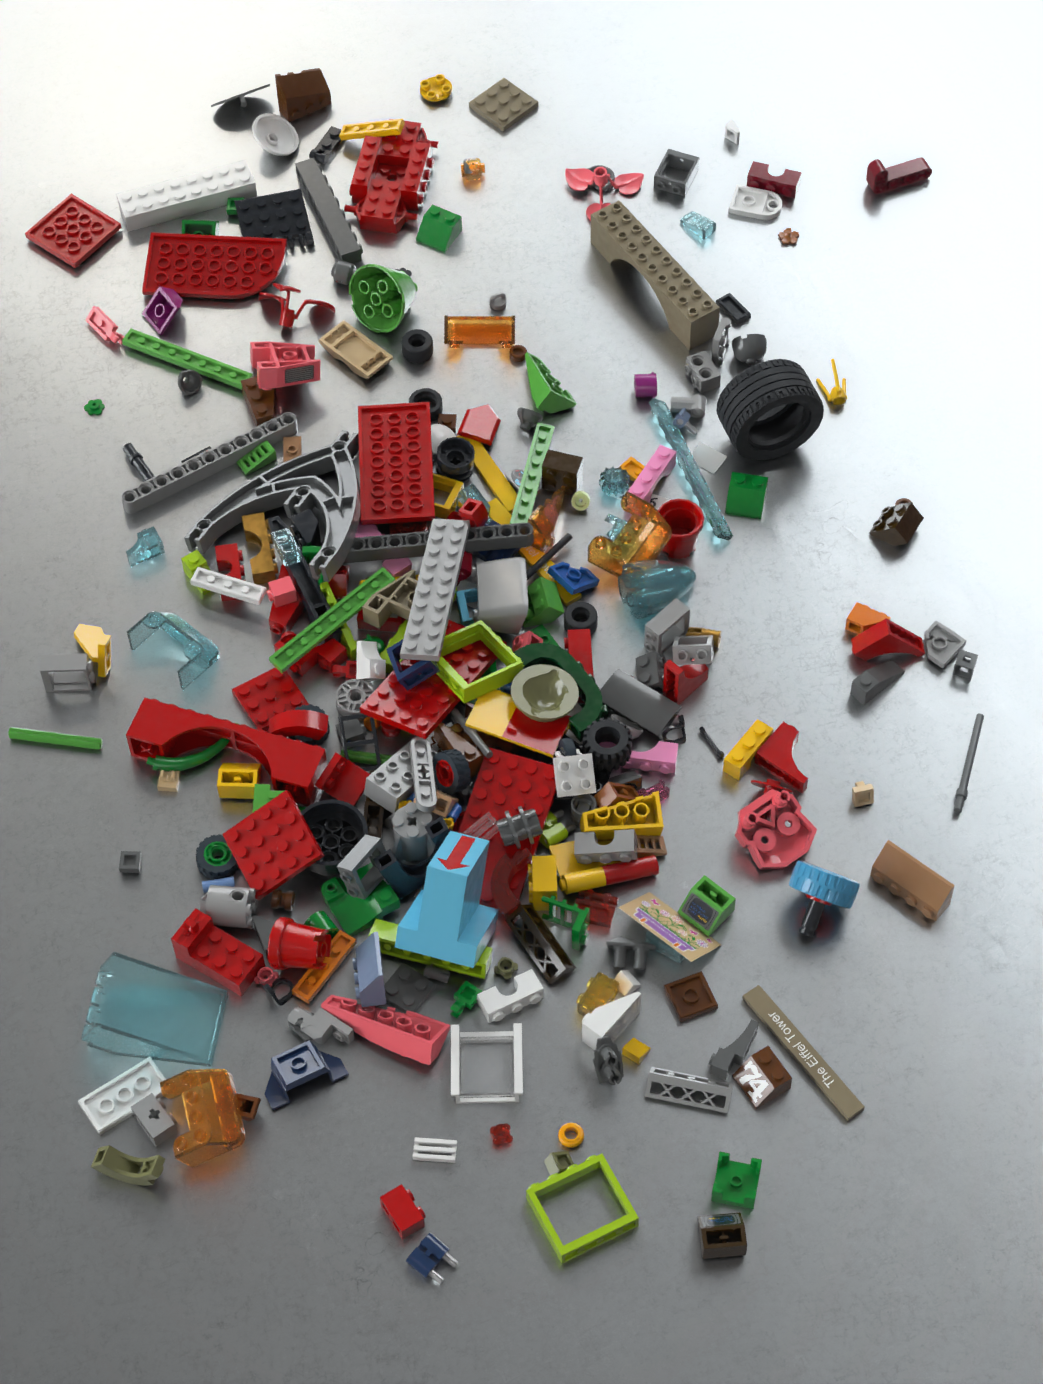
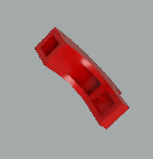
(473, 511)
(299, 723)

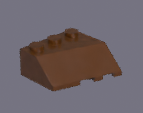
(302, 93)

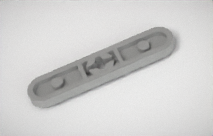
(424, 788)

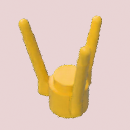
(837, 394)

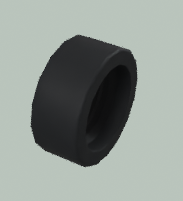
(431, 395)

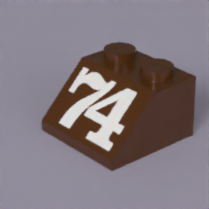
(762, 1077)

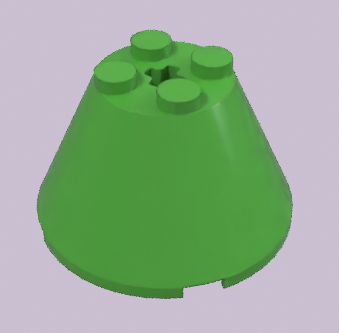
(381, 296)

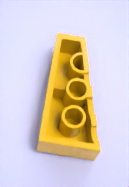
(640, 814)

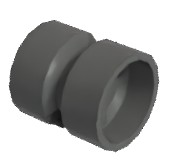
(579, 805)

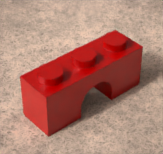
(229, 559)

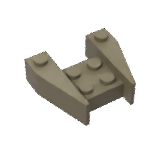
(393, 598)

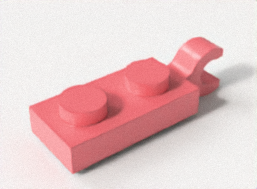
(103, 325)

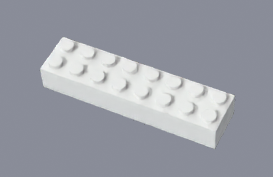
(186, 195)

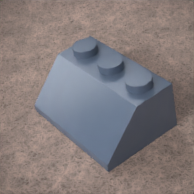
(370, 972)

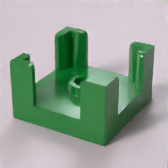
(736, 1181)

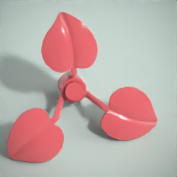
(581, 178)

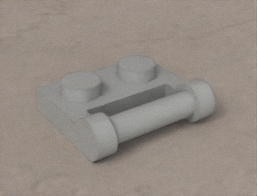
(721, 340)

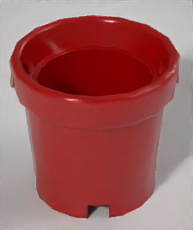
(686, 523)
(297, 945)

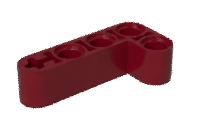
(885, 179)

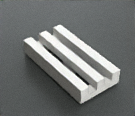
(428, 1148)

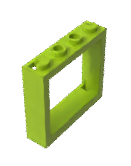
(495, 680)
(595, 1237)

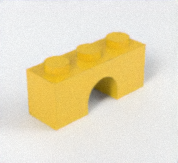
(740, 757)

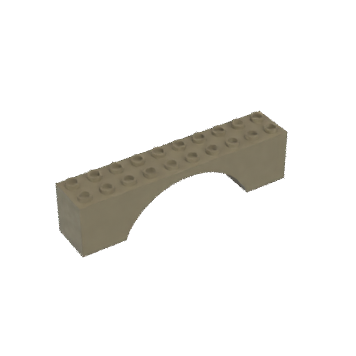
(686, 305)

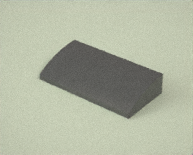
(639, 703)

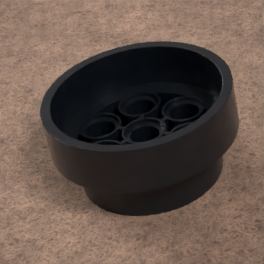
(332, 814)

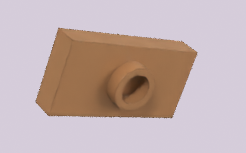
(292, 447)

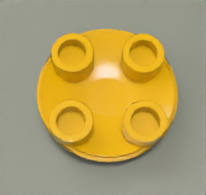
(435, 88)

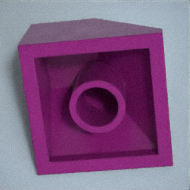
(162, 308)

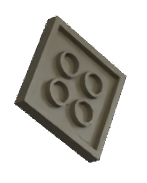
(503, 104)

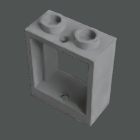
(665, 626)
(698, 647)
(67, 681)

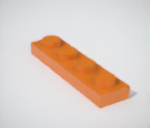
(315, 979)

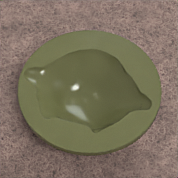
(544, 692)

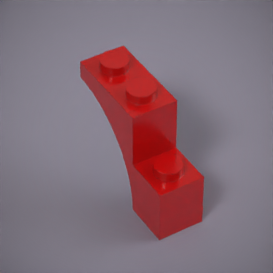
(325, 655)

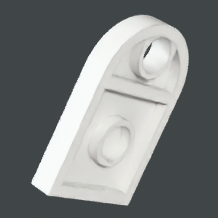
(755, 203)

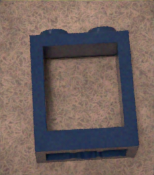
(409, 678)

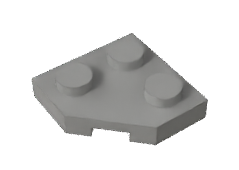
(942, 644)

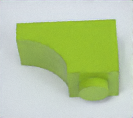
(191, 562)

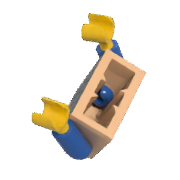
(445, 806)

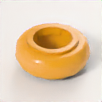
(571, 1143)

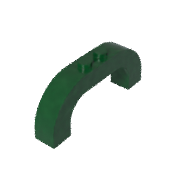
(588, 689)

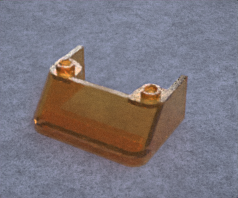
(480, 330)

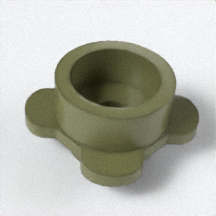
(506, 962)

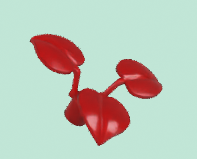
(287, 315)

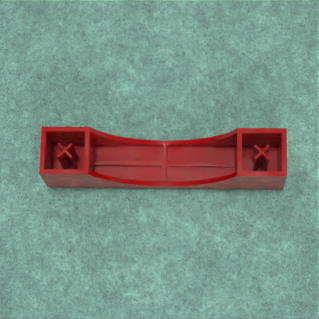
(176, 731)

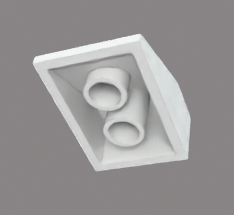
(610, 1019)

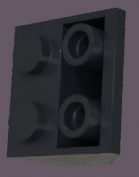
(305, 529)

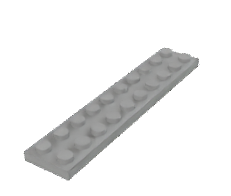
(435, 590)

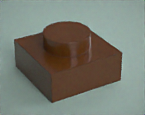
(448, 420)

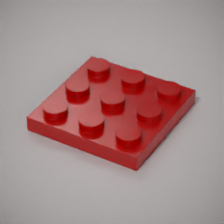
(268, 696)

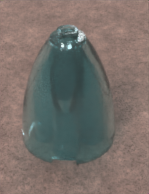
(653, 585)

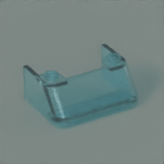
(198, 648)

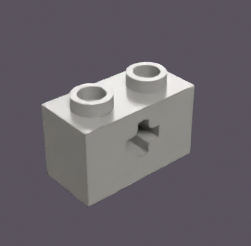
(145, 1114)

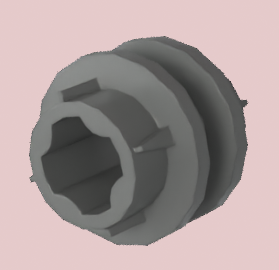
(519, 827)

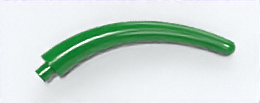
(182, 763)

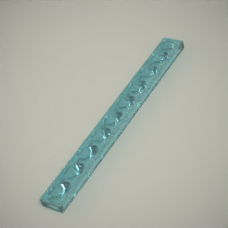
(692, 472)

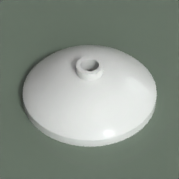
(275, 134)

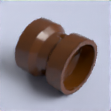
(283, 899)

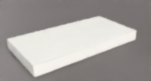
(113, 1100)

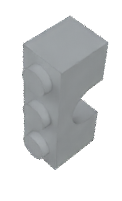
(622, 847)

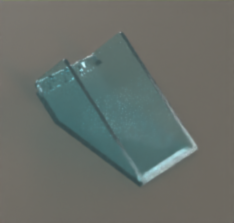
(153, 1013)

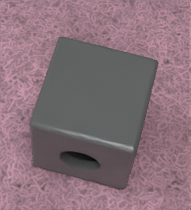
(966, 663)

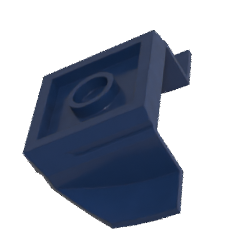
(297, 1067)

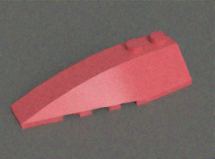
(402, 1033)

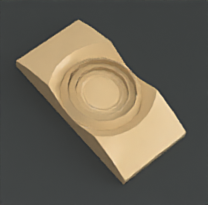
(355, 350)

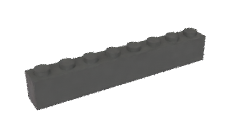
(328, 211)

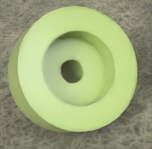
(580, 504)

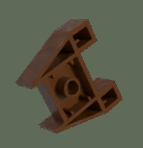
(456, 738)

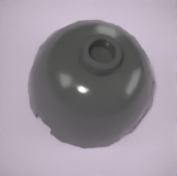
(749, 349)

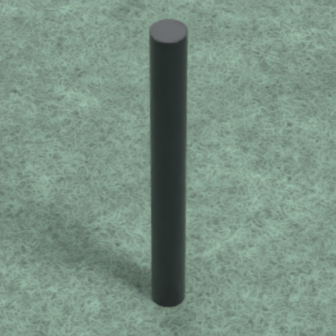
(547, 556)

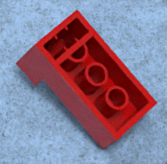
(216, 953)

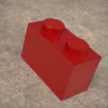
(402, 1211)

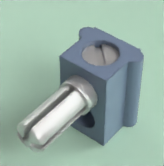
(681, 420)

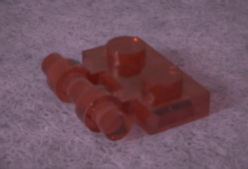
(602, 913)

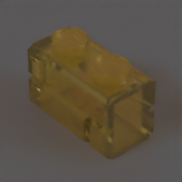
(599, 992)

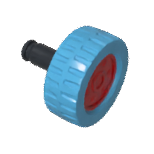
(823, 889)

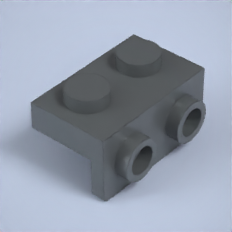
(651, 669)

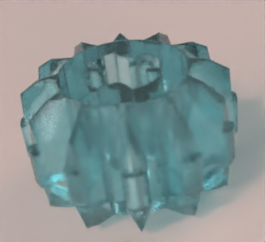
(614, 481)

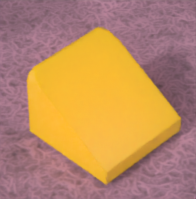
(635, 1050)

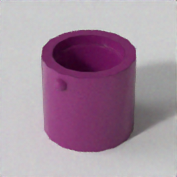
(645, 385)

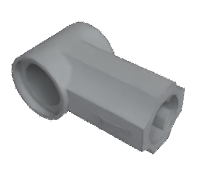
(695, 405)

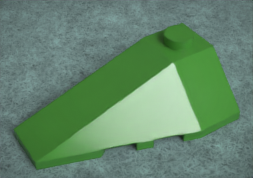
(546, 388)

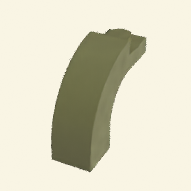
(126, 1167)

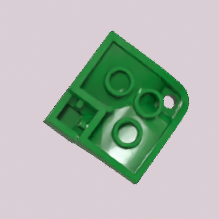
(354, 913)

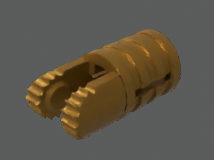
(695, 631)

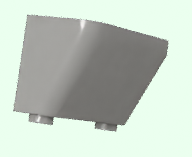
(501, 594)

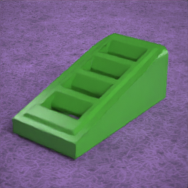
(254, 454)

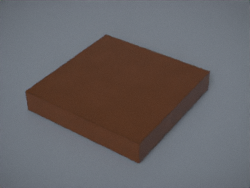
(691, 996)

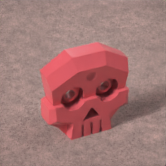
(783, 843)

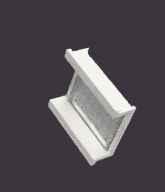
(486, 1066)

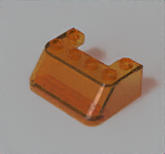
(638, 540)
(210, 1113)

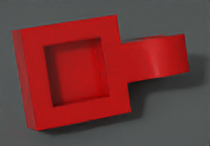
(349, 670)

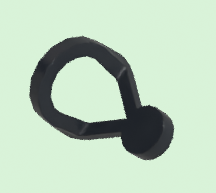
(681, 725)
(270, 991)

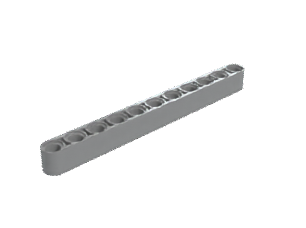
(207, 463)

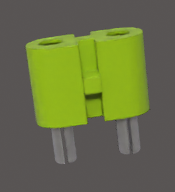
(554, 831)

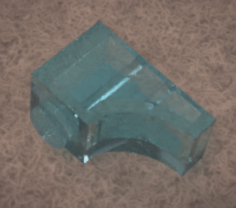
(147, 547)

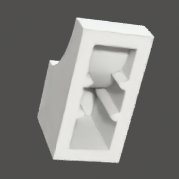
(369, 663)

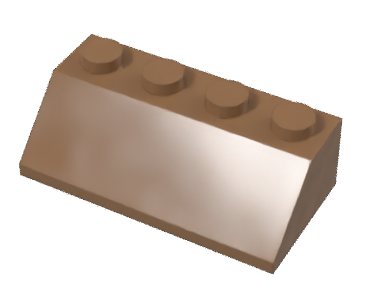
(912, 881)

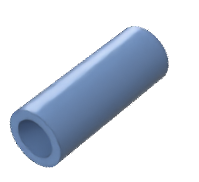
(228, 881)

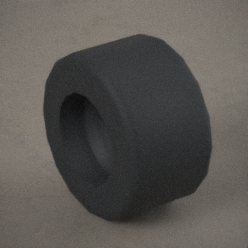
(414, 338)
(580, 610)

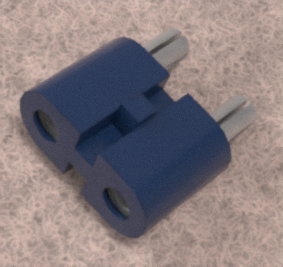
(428, 1256)

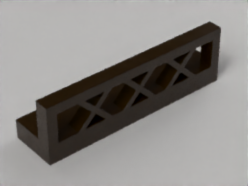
(546, 941)

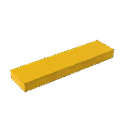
(373, 129)

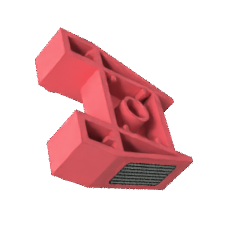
(283, 364)

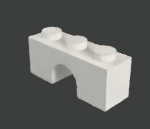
(497, 1006)

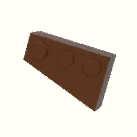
(259, 401)

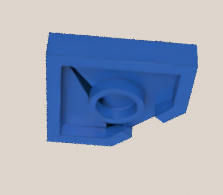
(573, 579)

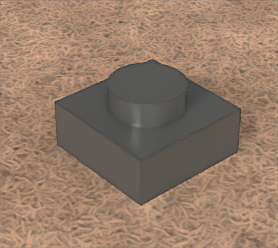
(130, 862)

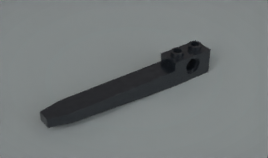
(305, 584)

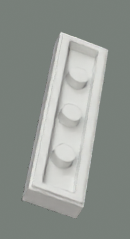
(228, 586)

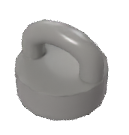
(498, 301)

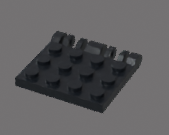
(275, 216)

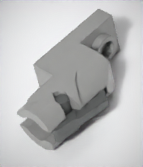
(318, 1026)

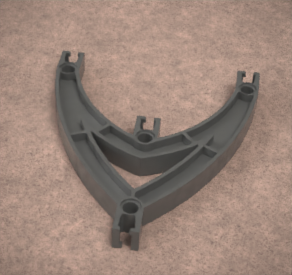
(297, 489)

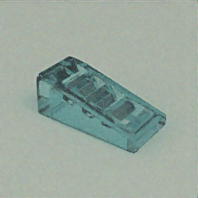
(703, 232)
(287, 547)

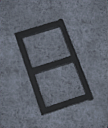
(372, 741)

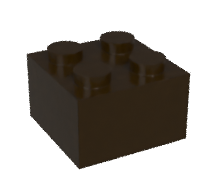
(561, 470)

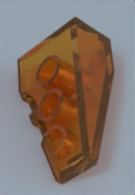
(546, 519)

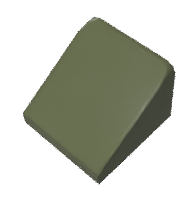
(558, 1162)

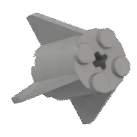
(409, 831)

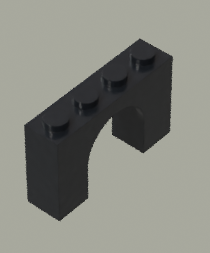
(408, 878)

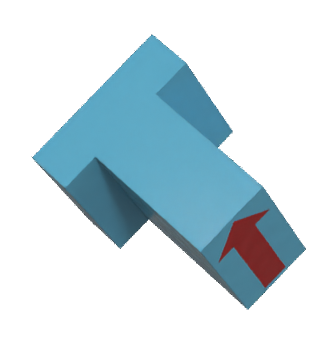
(447, 914)

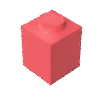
(281, 591)

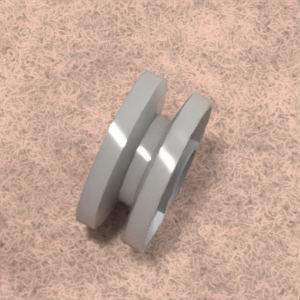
(352, 690)

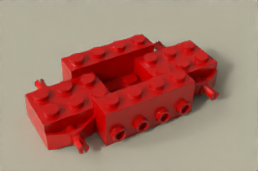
(402, 157)

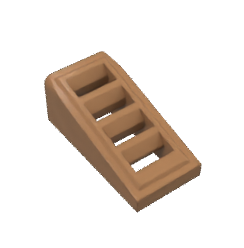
(646, 839)

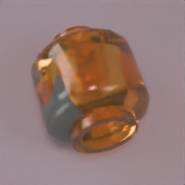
(472, 169)

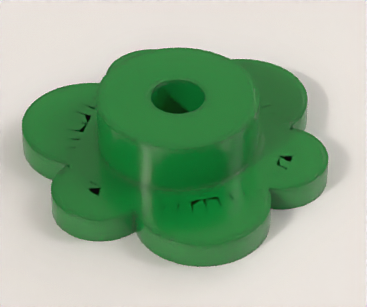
(94, 407)

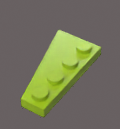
(346, 639)

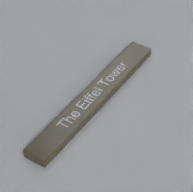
(803, 1053)

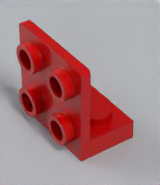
(343, 780)

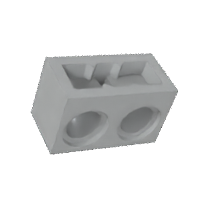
(702, 371)

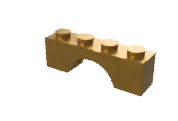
(262, 564)

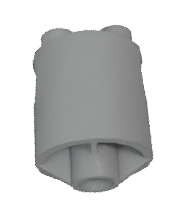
(229, 906)

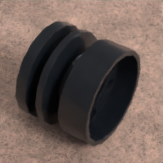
(455, 459)

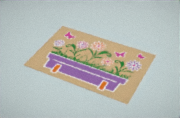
(669, 926)

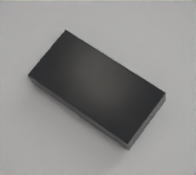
(733, 308)

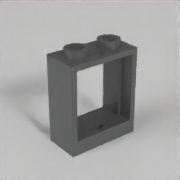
(673, 158)
(367, 847)

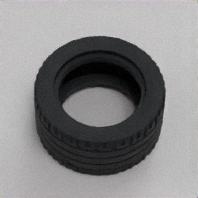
(770, 409)

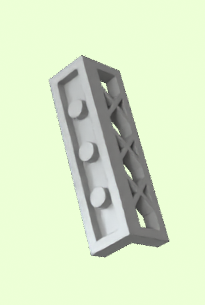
(691, 1082)

